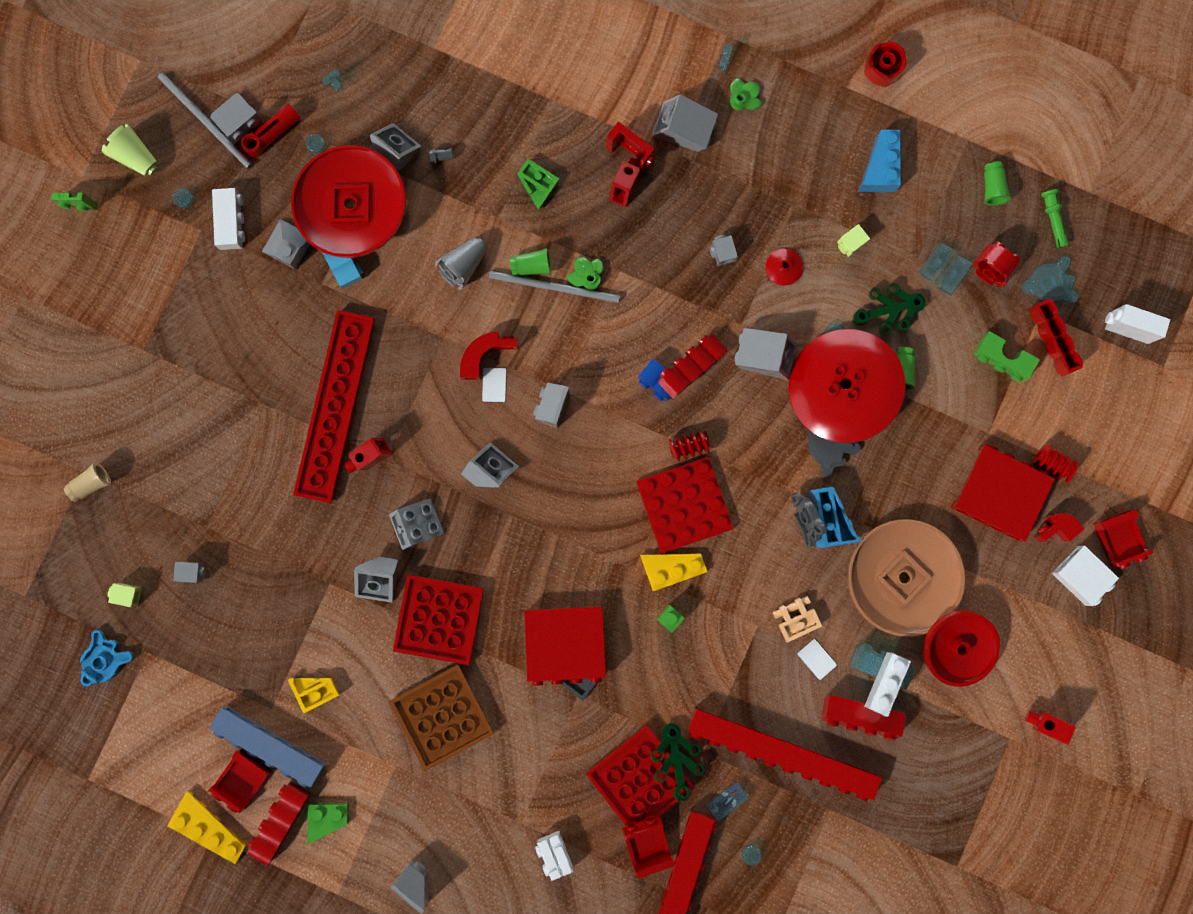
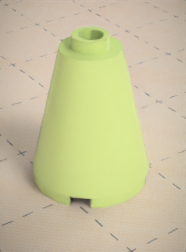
(130, 151)

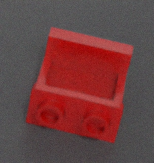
(631, 142)
(1122, 539)
(240, 781)
(647, 846)

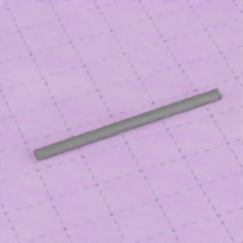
(194, 109)
(554, 286)

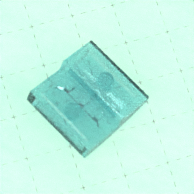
(945, 268)

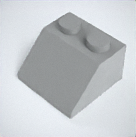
(552, 404)

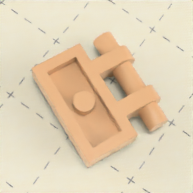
(800, 624)

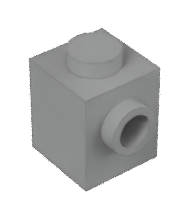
(723, 250)
(189, 572)

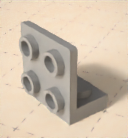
(416, 523)

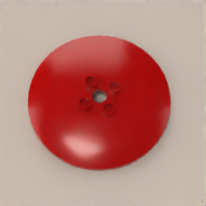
(332, 181)
(853, 412)

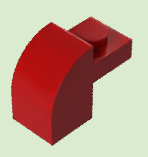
(1062, 524)

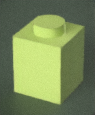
(853, 240)
(124, 595)

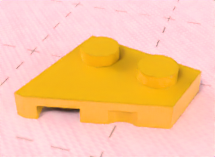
(313, 691)

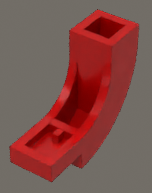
(477, 350)

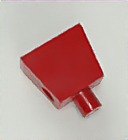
(625, 182)
(368, 455)
(1057, 729)

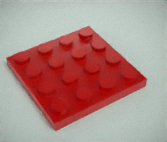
(684, 505)
(438, 619)
(628, 779)

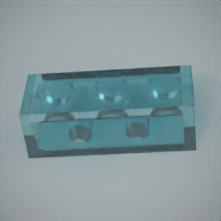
(870, 662)

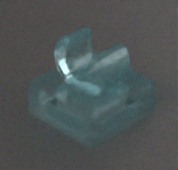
(331, 79)

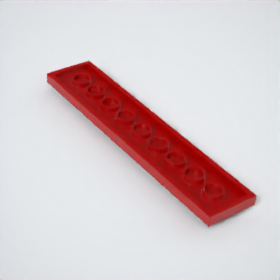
(334, 406)

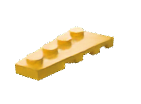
(206, 829)

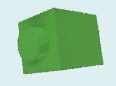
(670, 618)

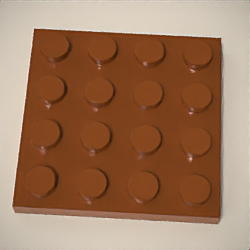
(441, 717)

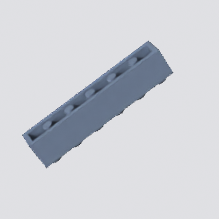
(267, 746)

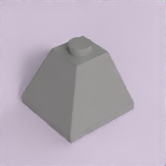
(394, 145)
(286, 244)
(489, 467)
(376, 579)
(413, 885)

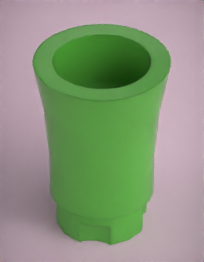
(995, 184)
(531, 263)
(907, 358)

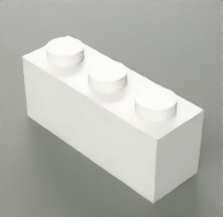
(228, 219)
(887, 684)

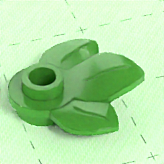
(746, 93)
(585, 271)

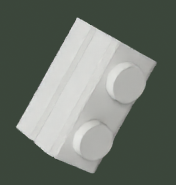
(554, 855)

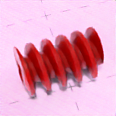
(689, 445)
(1057, 462)

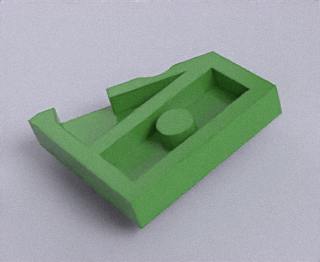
(537, 182)
(80, 202)
(325, 818)

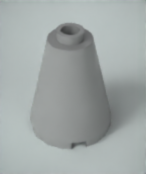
(461, 262)

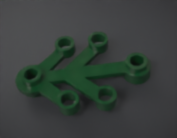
(892, 308)
(676, 758)

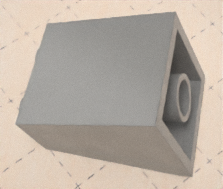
(685, 123)
(766, 353)

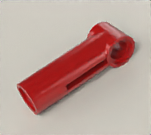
(270, 131)

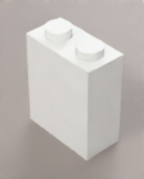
(1137, 324)
(1085, 576)

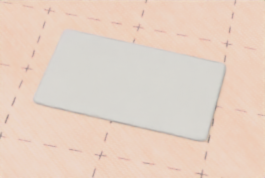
(494, 384)
(817, 659)

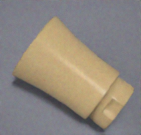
(87, 482)

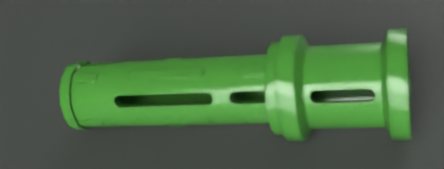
(1054, 209)

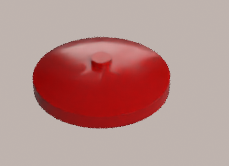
(961, 648)

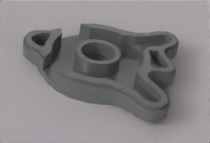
(829, 453)
(808, 519)

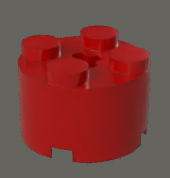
(888, 73)
(996, 264)

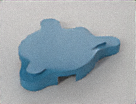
(101, 660)

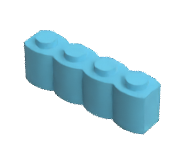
(344, 270)

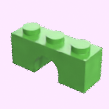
(990, 351)

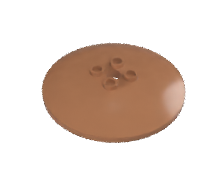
(933, 571)

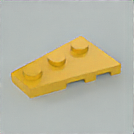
(672, 568)

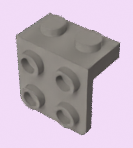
(235, 118)

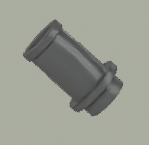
(441, 154)

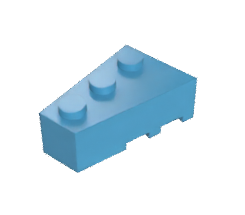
(884, 164)
(834, 518)

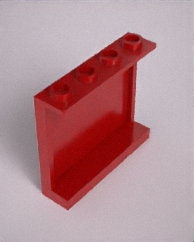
(1003, 493)
(564, 645)

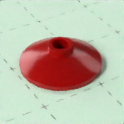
(780, 275)

